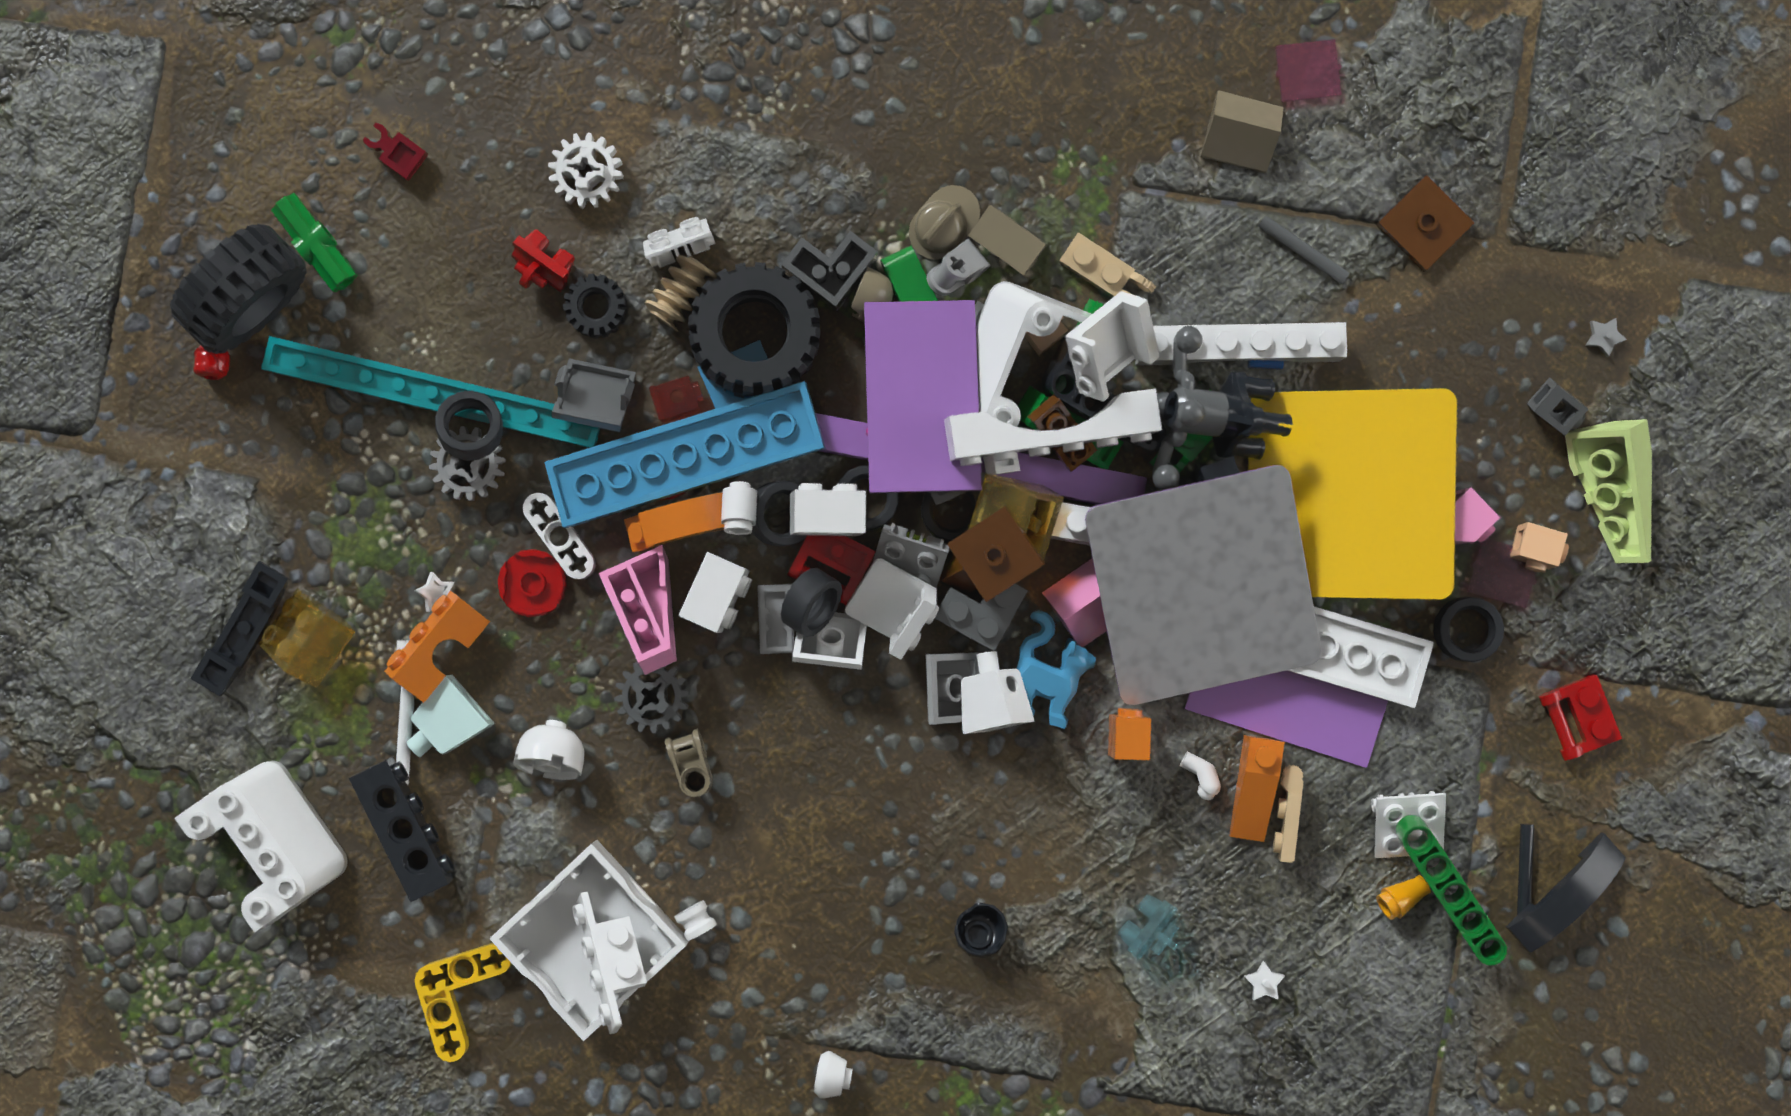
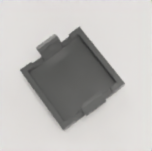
(593, 394)

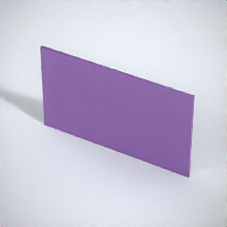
(917, 376)
(1298, 712)

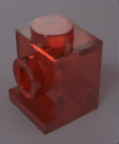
(669, 410)

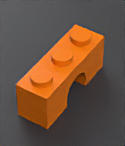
(413, 664)

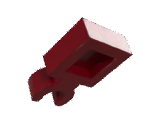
(399, 153)

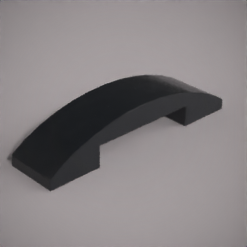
(243, 630)
(1570, 896)

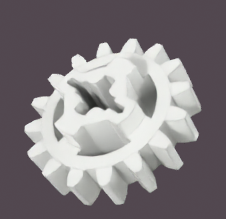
(584, 185)

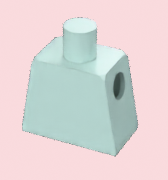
(447, 719)

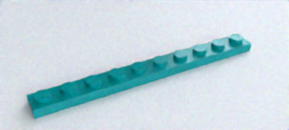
(417, 389)

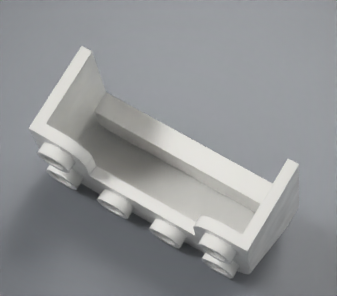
(275, 834)

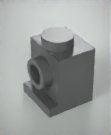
(1548, 397)

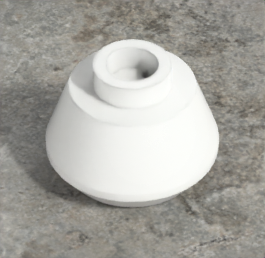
(831, 1075)

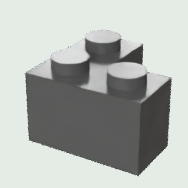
(831, 277)
(984, 620)

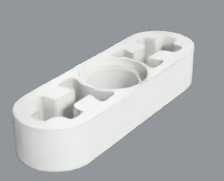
(566, 562)

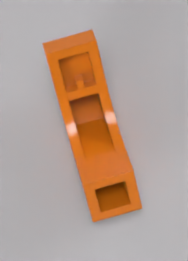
(675, 522)

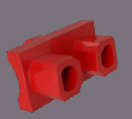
(537, 266)

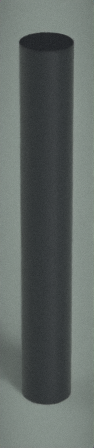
(1525, 870)

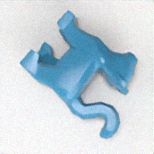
(1049, 681)

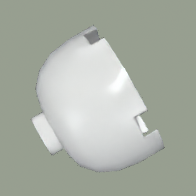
(550, 750)

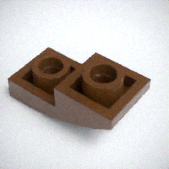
(1055, 416)

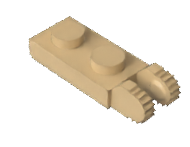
(1101, 267)
(1289, 811)

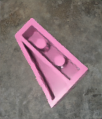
(644, 606)

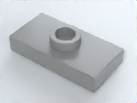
(774, 634)

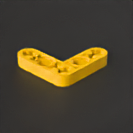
(445, 994)

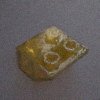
(1030, 503)
(306, 638)

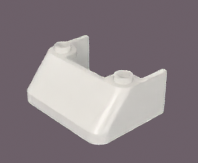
(999, 334)

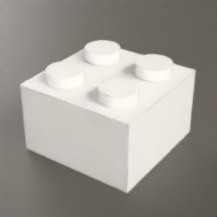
(827, 511)
(715, 593)

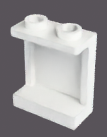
(1111, 341)

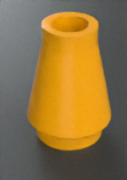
(1402, 897)

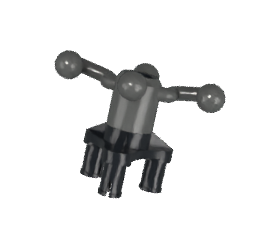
(1221, 414)

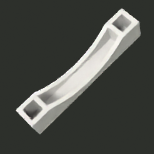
(1258, 342)
(982, 435)

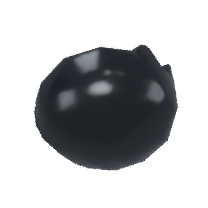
(981, 930)

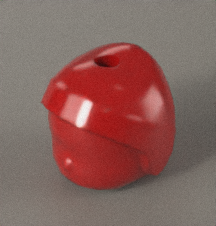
(211, 365)

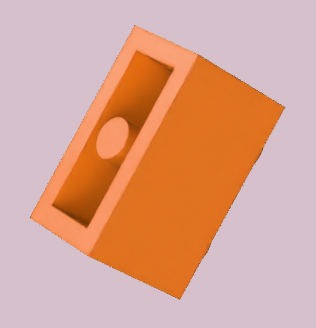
(1129, 735)

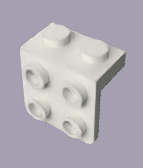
(893, 605)

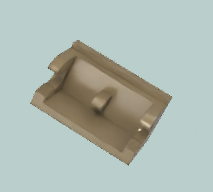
(1007, 239)

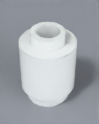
(739, 508)

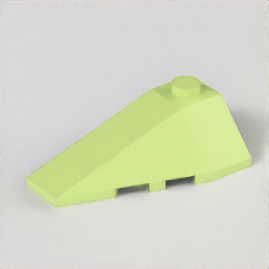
(1617, 479)

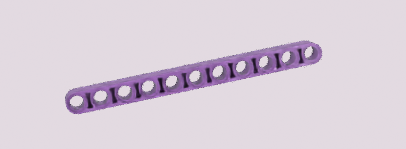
(1083, 484)

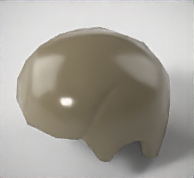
(872, 288)

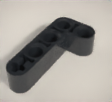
(1070, 396)

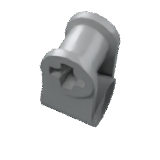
(957, 269)

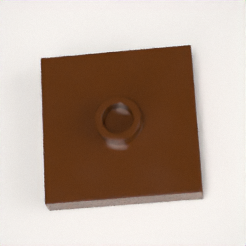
(1425, 223)
(996, 553)

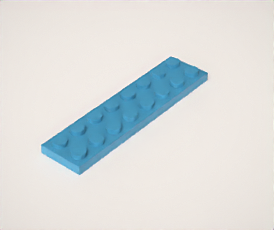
(685, 455)

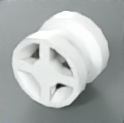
(695, 920)

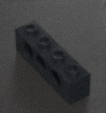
(399, 848)

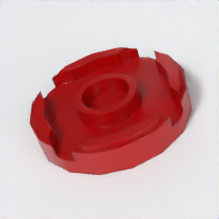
(532, 583)

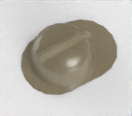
(944, 221)

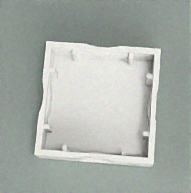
(547, 942)

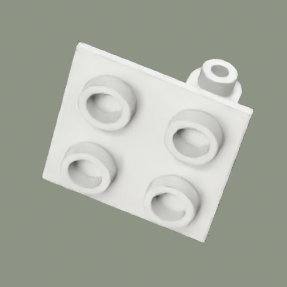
(661, 242)
(1393, 808)

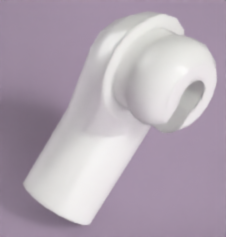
(1206, 775)

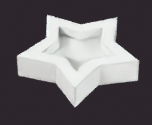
(433, 590)
(1264, 982)

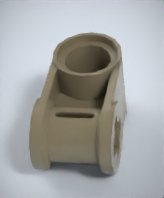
(689, 761)

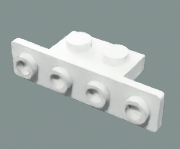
(613, 959)

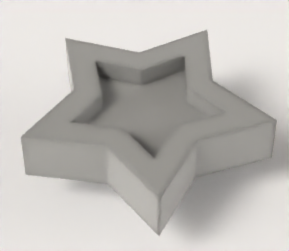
(1605, 336)

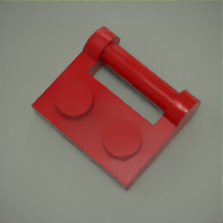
(840, 554)
(1590, 714)

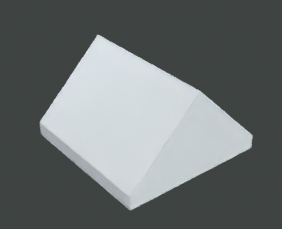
(837, 644)

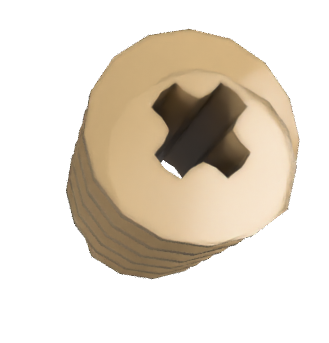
(678, 290)

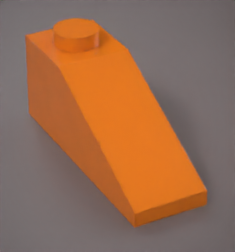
(1256, 787)

